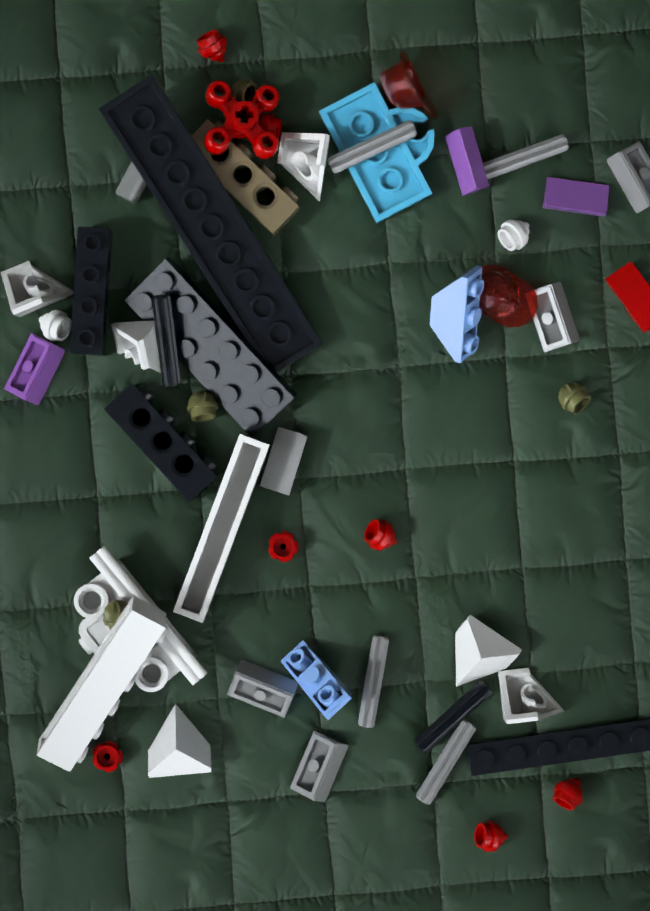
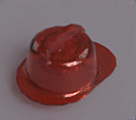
(404, 88)
(506, 297)

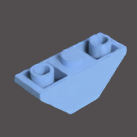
(457, 314)
(316, 679)

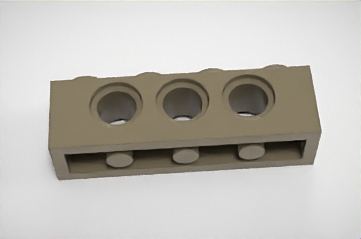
(272, 216)

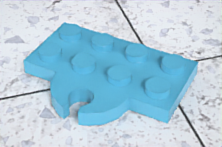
(391, 178)

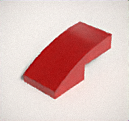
(633, 293)

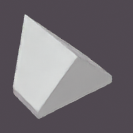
(305, 158)
(31, 289)
(138, 341)
(481, 651)
(524, 697)
(178, 748)

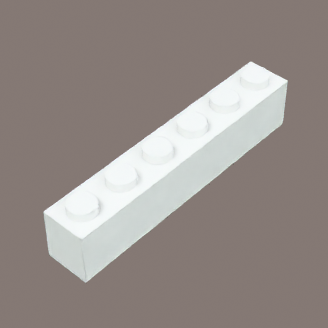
(221, 528)
(102, 683)

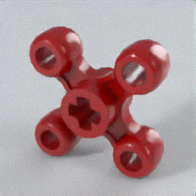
(249, 111)

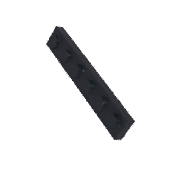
(559, 746)

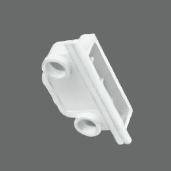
(118, 583)

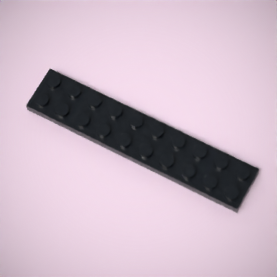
(210, 223)

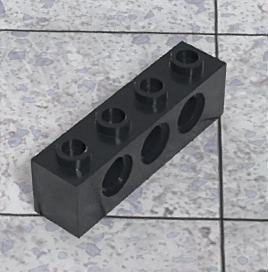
(91, 291)
(122, 412)

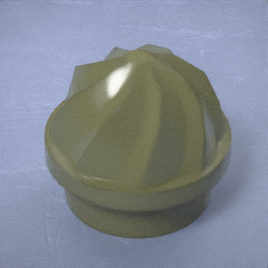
(244, 90)
(574, 397)
(202, 406)
(112, 612)

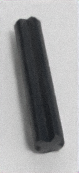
(166, 340)
(452, 716)

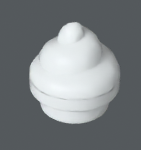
(514, 234)
(55, 325)

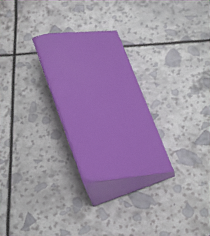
(467, 160)
(576, 196)
(34, 369)

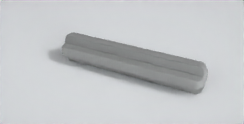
(372, 146)
(526, 156)
(373, 681)
(446, 761)

